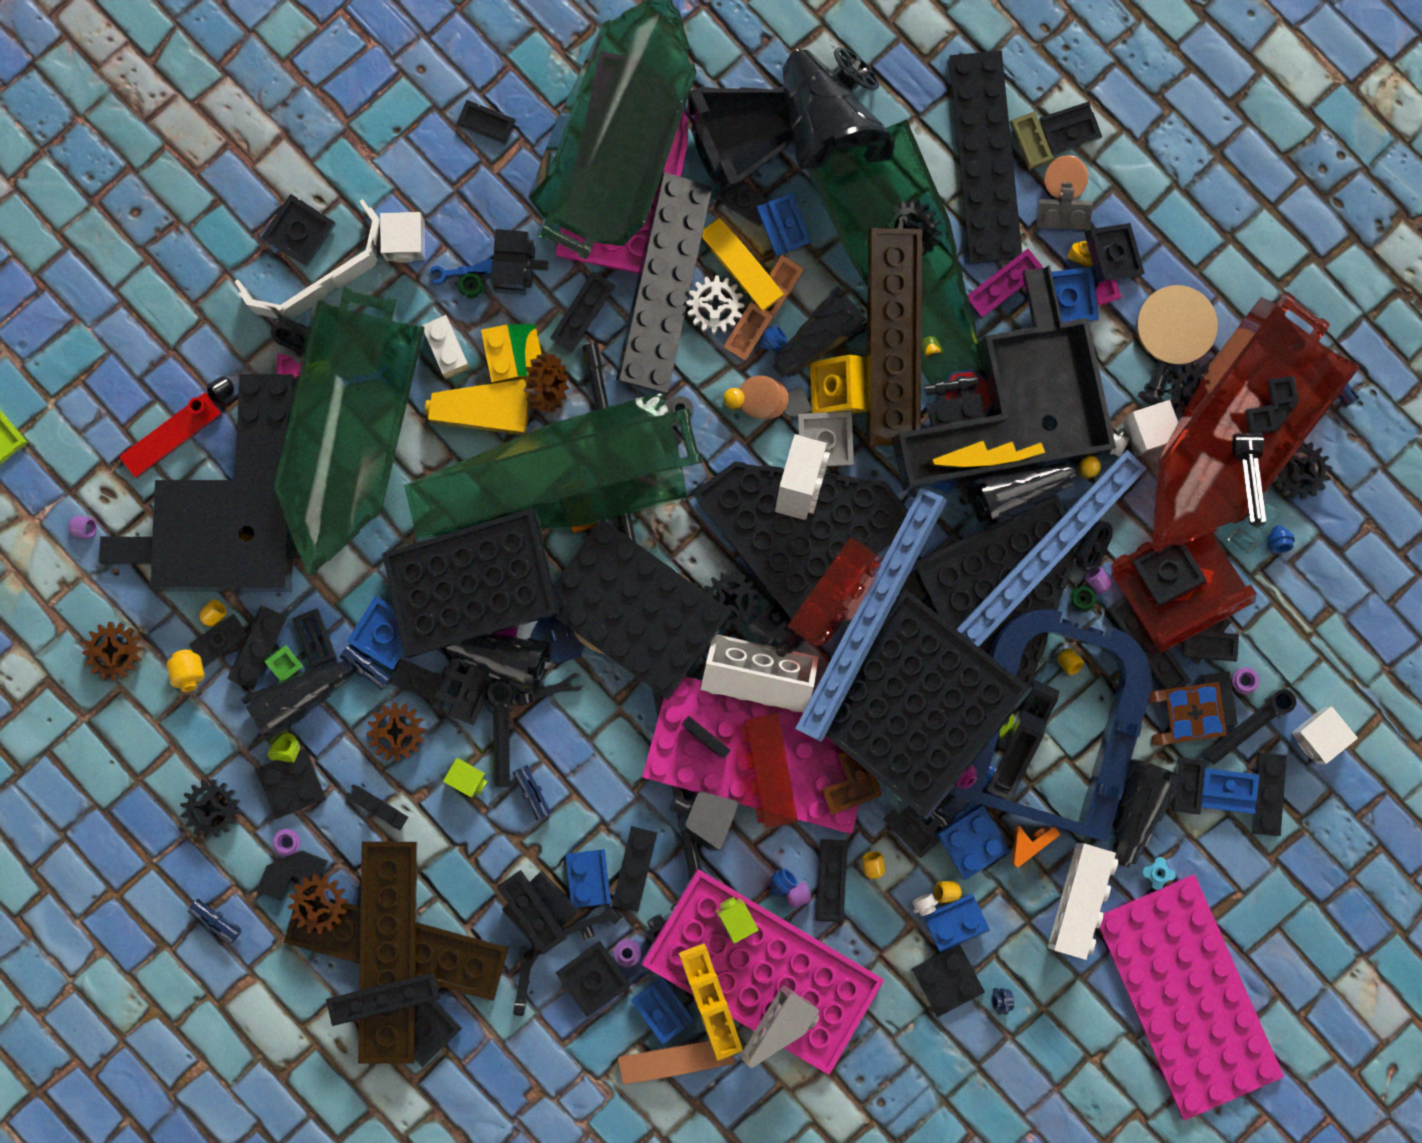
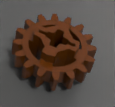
(546, 383)
(113, 661)
(397, 745)
(314, 916)

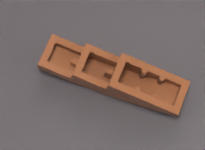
(754, 321)
(670, 1062)

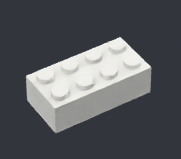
(802, 477)
(759, 674)
(1082, 900)

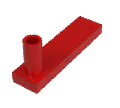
(171, 435)

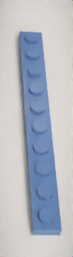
(1051, 548)
(871, 614)

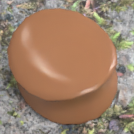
(1069, 170)
(764, 397)

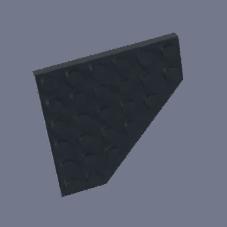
(793, 552)
(973, 567)

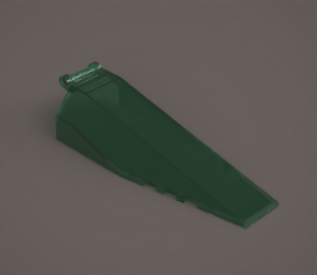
(860, 197)
(567, 472)

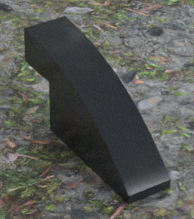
(1023, 740)

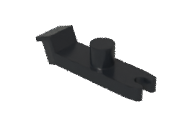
(378, 807)
(586, 926)

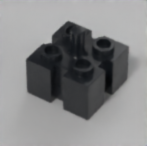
(513, 262)

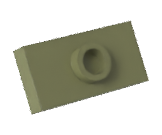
(1031, 141)

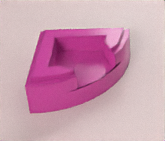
(1107, 292)
(286, 364)

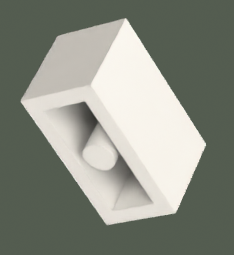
(445, 347)

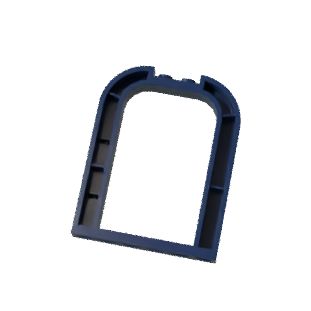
(1120, 731)

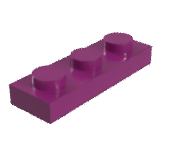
(1002, 284)

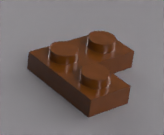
(855, 790)

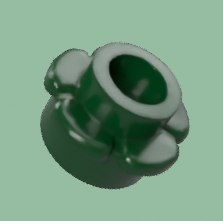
(474, 279)
(1090, 598)

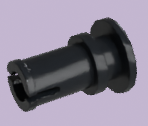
(1155, 387)

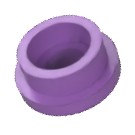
(1253, 680)
(278, 845)
(627, 962)

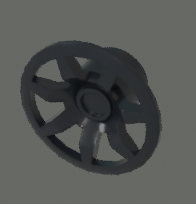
(850, 74)

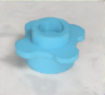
(1151, 873)

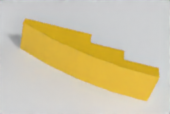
(741, 264)
(978, 456)
(710, 1002)

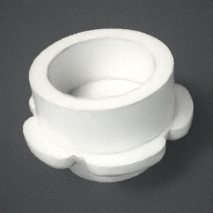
(1121, 442)
(925, 904)

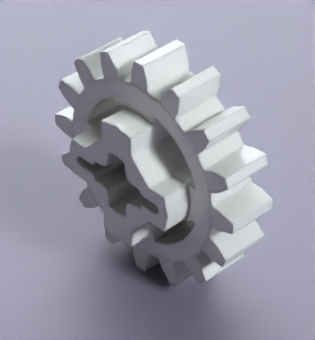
(704, 305)

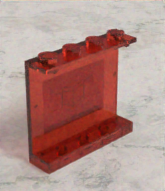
(1194, 611)

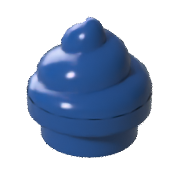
(773, 338)
(1280, 539)
(782, 882)

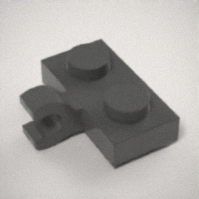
(1064, 212)

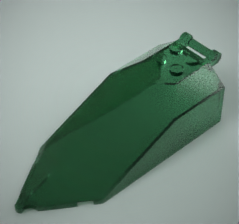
(616, 130)
(344, 423)

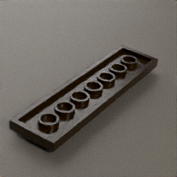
(893, 333)
(388, 946)
(457, 959)

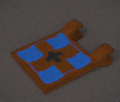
(1193, 713)

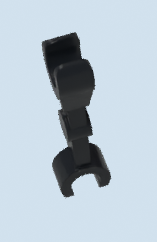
(550, 690)
(526, 965)

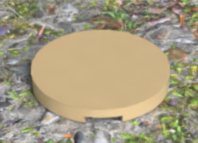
(1177, 325)

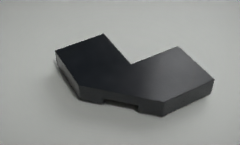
(1282, 399)
(279, 874)

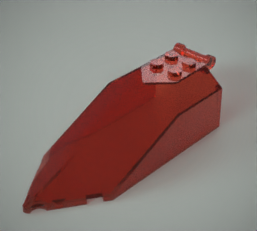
(1197, 474)

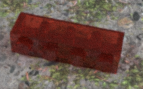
(835, 592)
(770, 771)

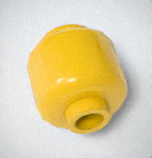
(185, 670)

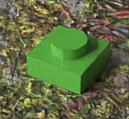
(283, 663)

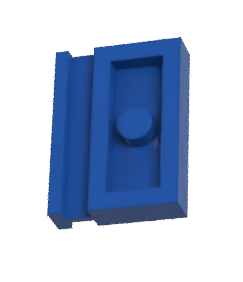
(783, 224)
(1230, 791)
(588, 878)
(956, 923)
(662, 1010)

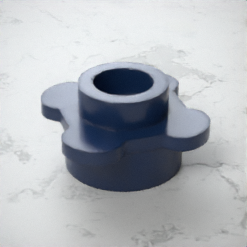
(1002, 1001)

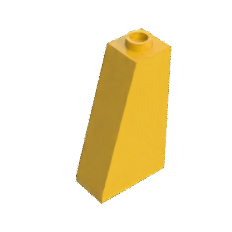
(487, 407)

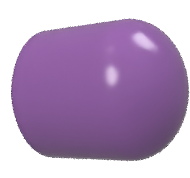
(78, 524)
(1100, 582)
(798, 895)

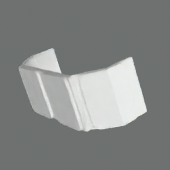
(321, 288)

